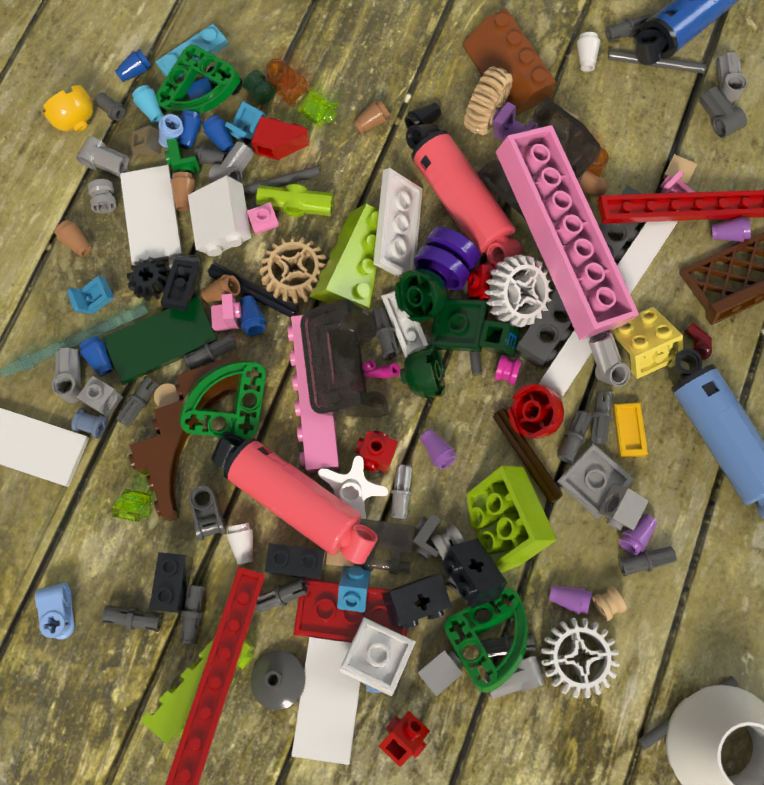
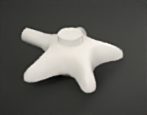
(353, 486)

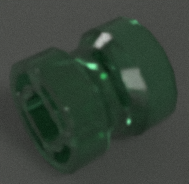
(256, 84)

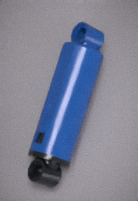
(676, 26)

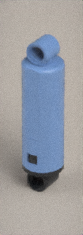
(721, 425)

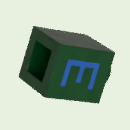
(499, 338)

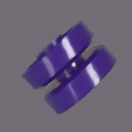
(449, 256)

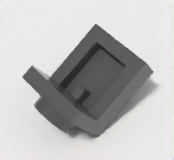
(425, 530)

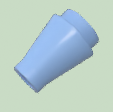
(169, 127)

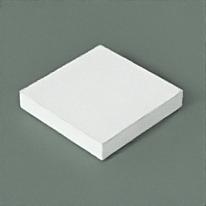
(377, 656)

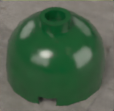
(421, 294)
(423, 372)

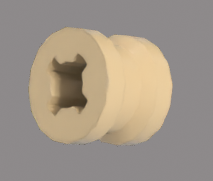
(609, 603)

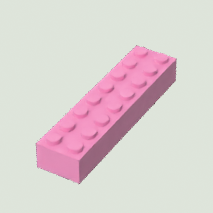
(566, 232)

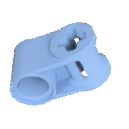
(55, 605)

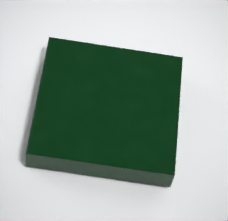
(459, 325)

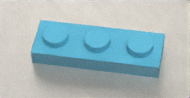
(208, 39)

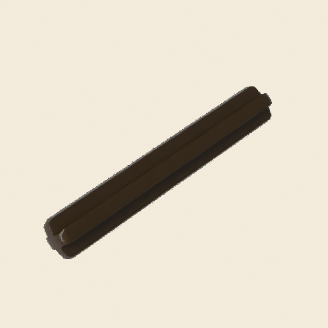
(528, 457)

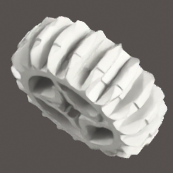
(510, 293)
(583, 670)

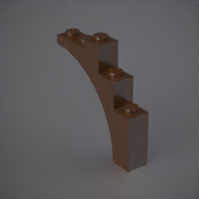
(161, 453)

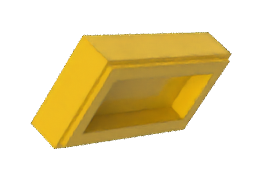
(630, 430)

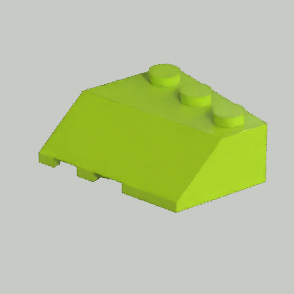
(509, 517)

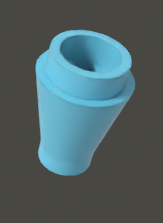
(147, 102)

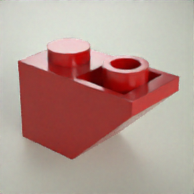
(278, 139)

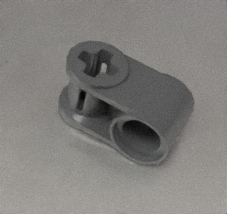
(208, 514)

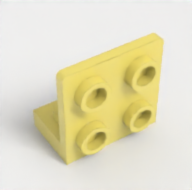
(649, 341)

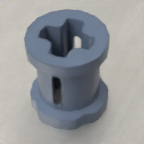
(89, 423)

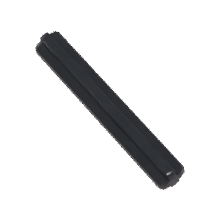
(258, 292)

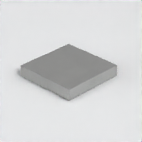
(592, 478)

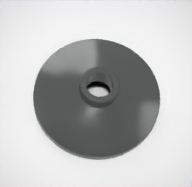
(290, 680)

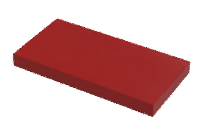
(320, 618)

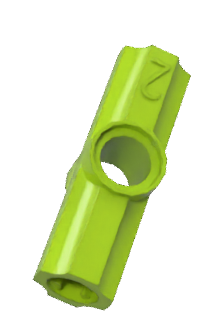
(296, 200)

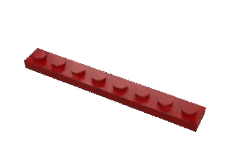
(681, 206)
(216, 679)

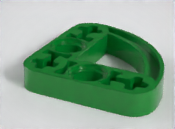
(192, 68)
(233, 418)
(473, 628)

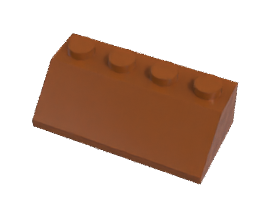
(503, 45)

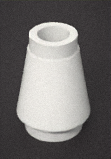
(588, 48)
(241, 542)

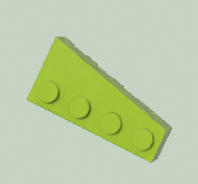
(351, 267)
(176, 703)

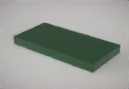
(158, 341)

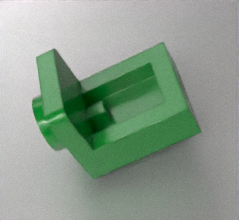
(175, 158)

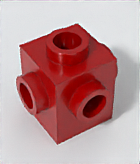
(476, 282)
(376, 451)
(409, 734)

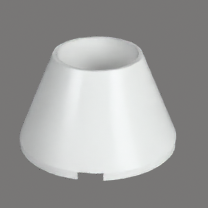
(700, 729)

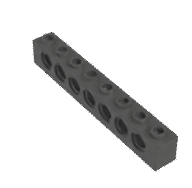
(531, 345)

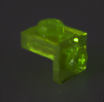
(317, 108)
(132, 505)

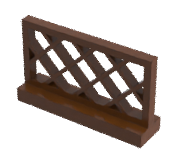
(736, 300)

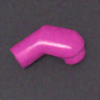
(384, 371)

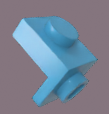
(245, 121)
(91, 296)
(353, 589)

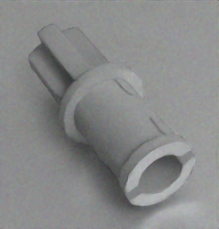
(401, 492)

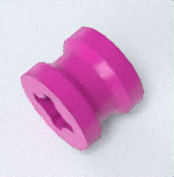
(507, 369)

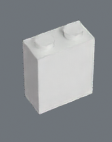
(219, 216)

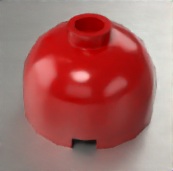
(536, 411)

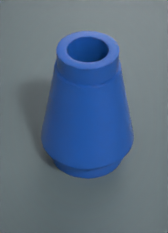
(132, 66)
(191, 127)
(218, 133)
(252, 318)
(96, 355)

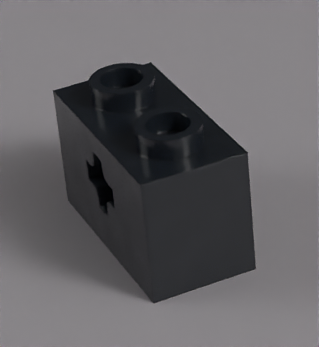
(295, 562)
(474, 573)
(170, 582)
(401, 601)

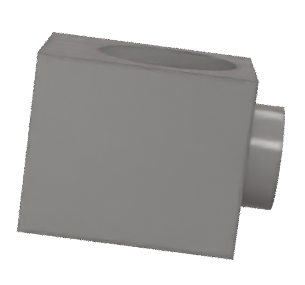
(100, 397)
(623, 507)
(441, 671)

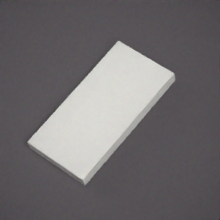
(150, 214)
(397, 224)
(39, 448)
(326, 705)

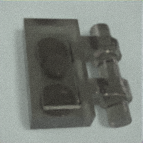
(393, 538)

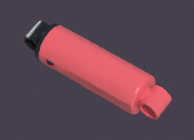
(462, 192)
(294, 497)

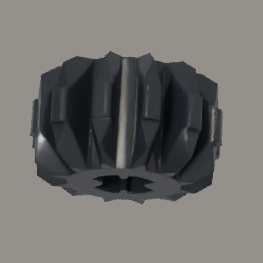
(142, 273)

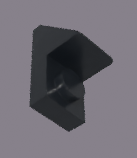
(181, 285)

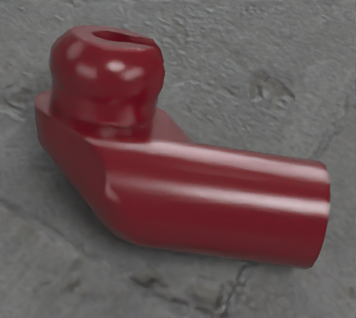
(702, 340)

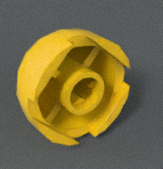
(69, 110)

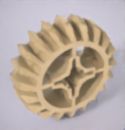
(486, 99)
(281, 257)

